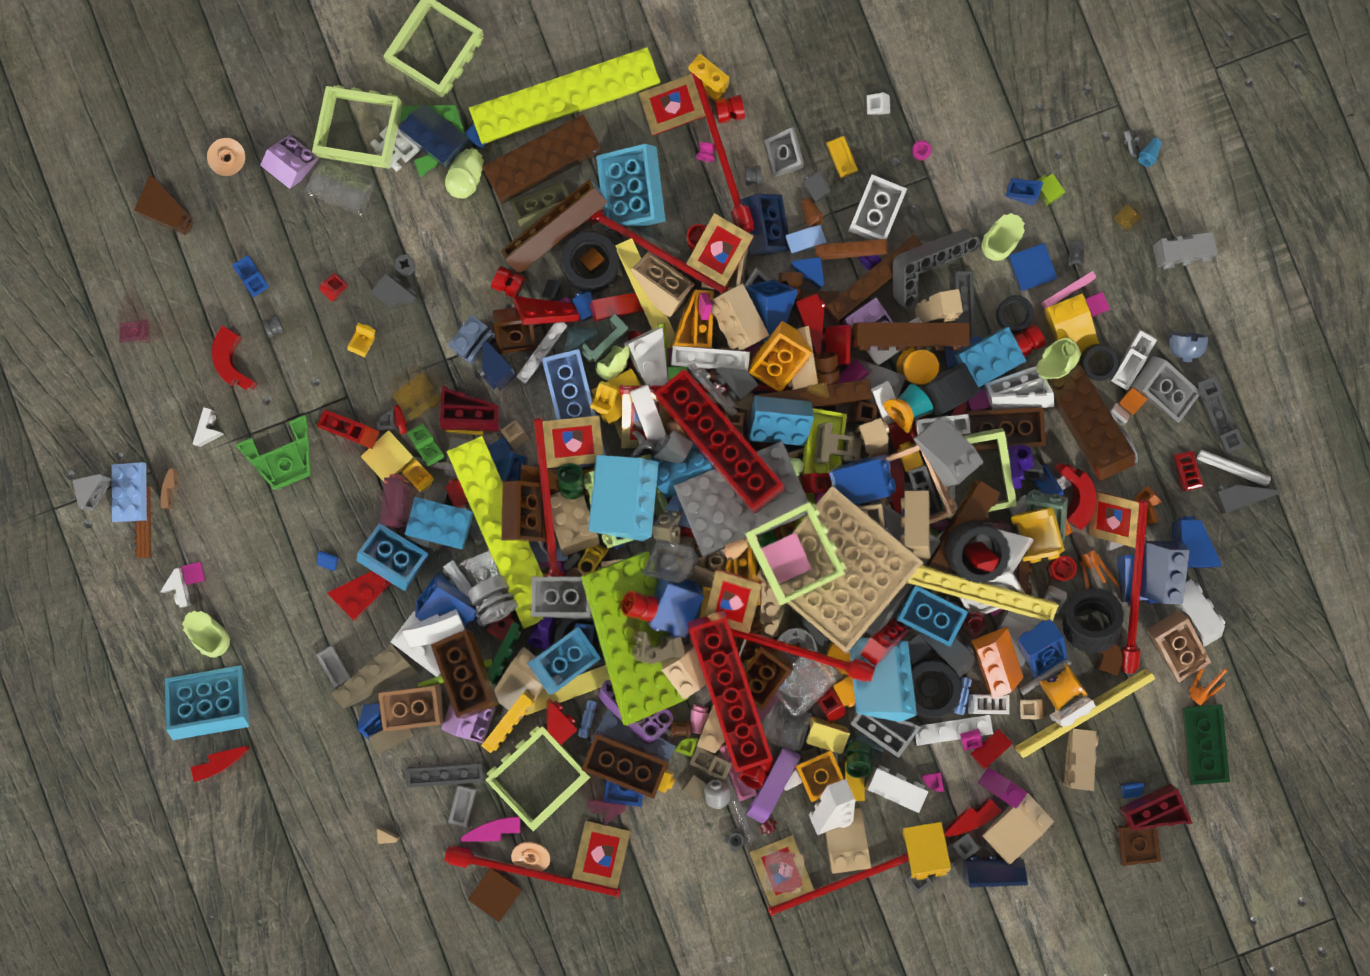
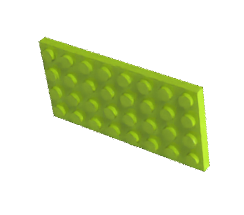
(637, 685)

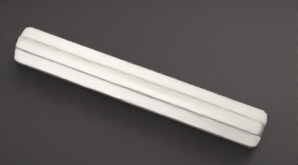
(1233, 467)

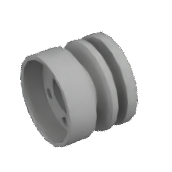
(492, 599)
(799, 635)

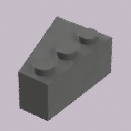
(957, 655)

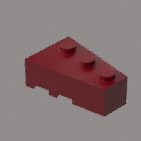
(467, 413)
(1156, 809)

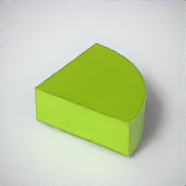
(687, 746)

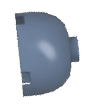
(1187, 345)

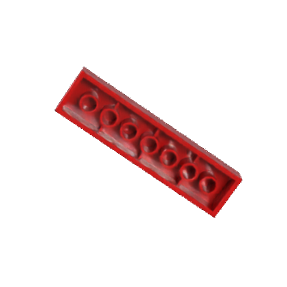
(719, 441)
(729, 691)

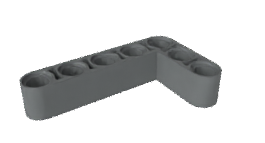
(926, 257)

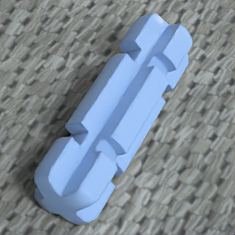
(965, 683)
(587, 719)

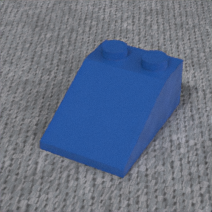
(1042, 647)

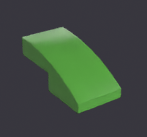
(425, 445)

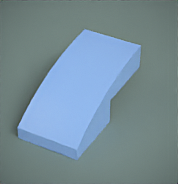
(805, 239)

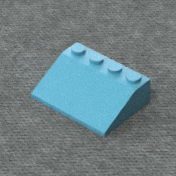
(631, 186)
(623, 497)
(891, 689)
(206, 703)

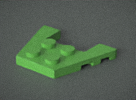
(450, 114)
(285, 463)

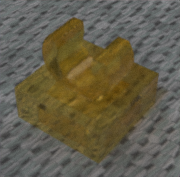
(1127, 217)

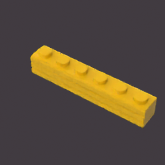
(508, 721)

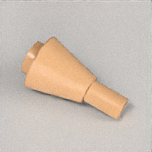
(736, 548)

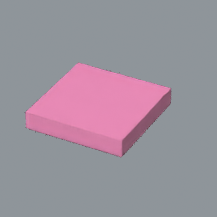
(786, 558)

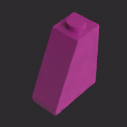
(1002, 788)

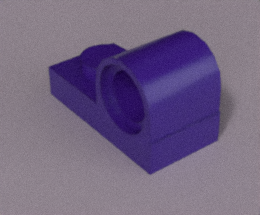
(1020, 461)
(542, 633)

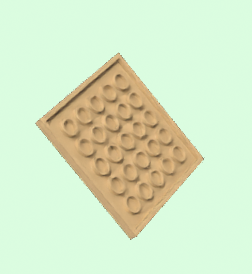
(873, 573)

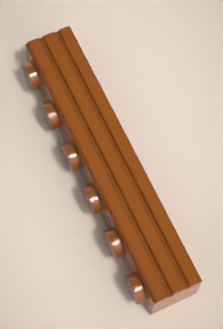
(852, 249)
(143, 531)

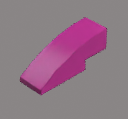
(493, 829)

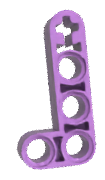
(638, 728)
(773, 786)

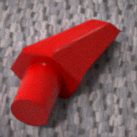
(399, 419)

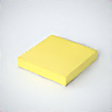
(387, 456)

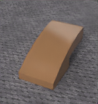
(170, 483)

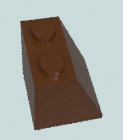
(162, 208)

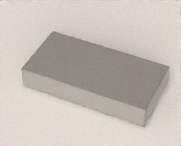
(333, 666)
(462, 805)

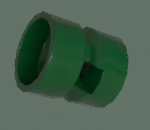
(570, 481)
(858, 759)

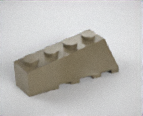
(379, 674)

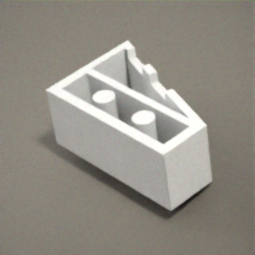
(1020, 391)
(1018, 546)
(1201, 614)
(896, 788)

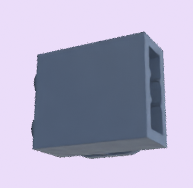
(470, 339)

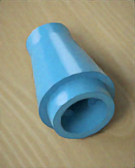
(1149, 154)

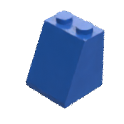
(772, 302)
(864, 479)
(1194, 535)
(1125, 572)
(443, 597)
(676, 606)

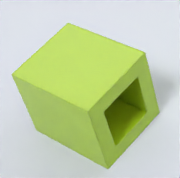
(1051, 189)

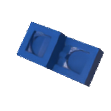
(250, 276)

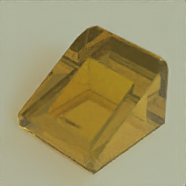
(819, 390)

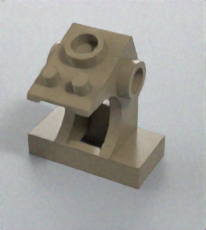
(828, 443)
(667, 529)
(669, 647)

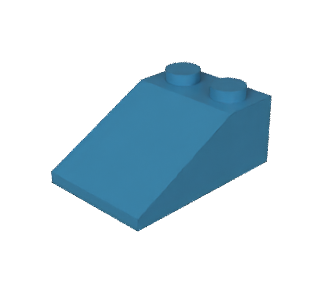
(564, 661)

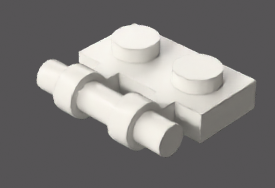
(403, 148)
(1071, 711)

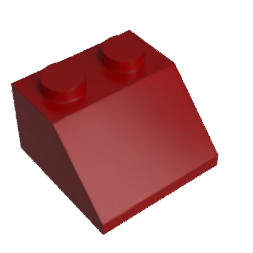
(838, 340)

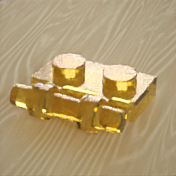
(414, 391)

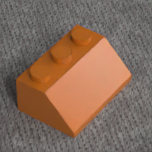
(998, 662)

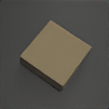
(695, 787)

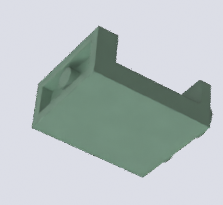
(605, 347)
(1038, 500)

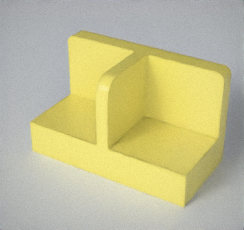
(827, 735)

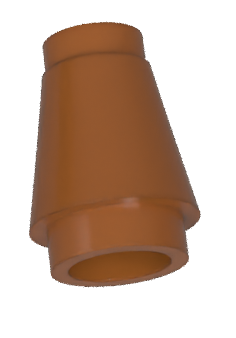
(811, 213)

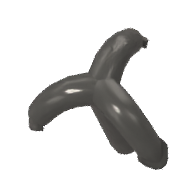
(643, 444)

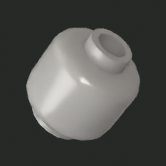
(717, 794)

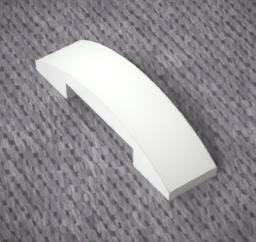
(648, 414)

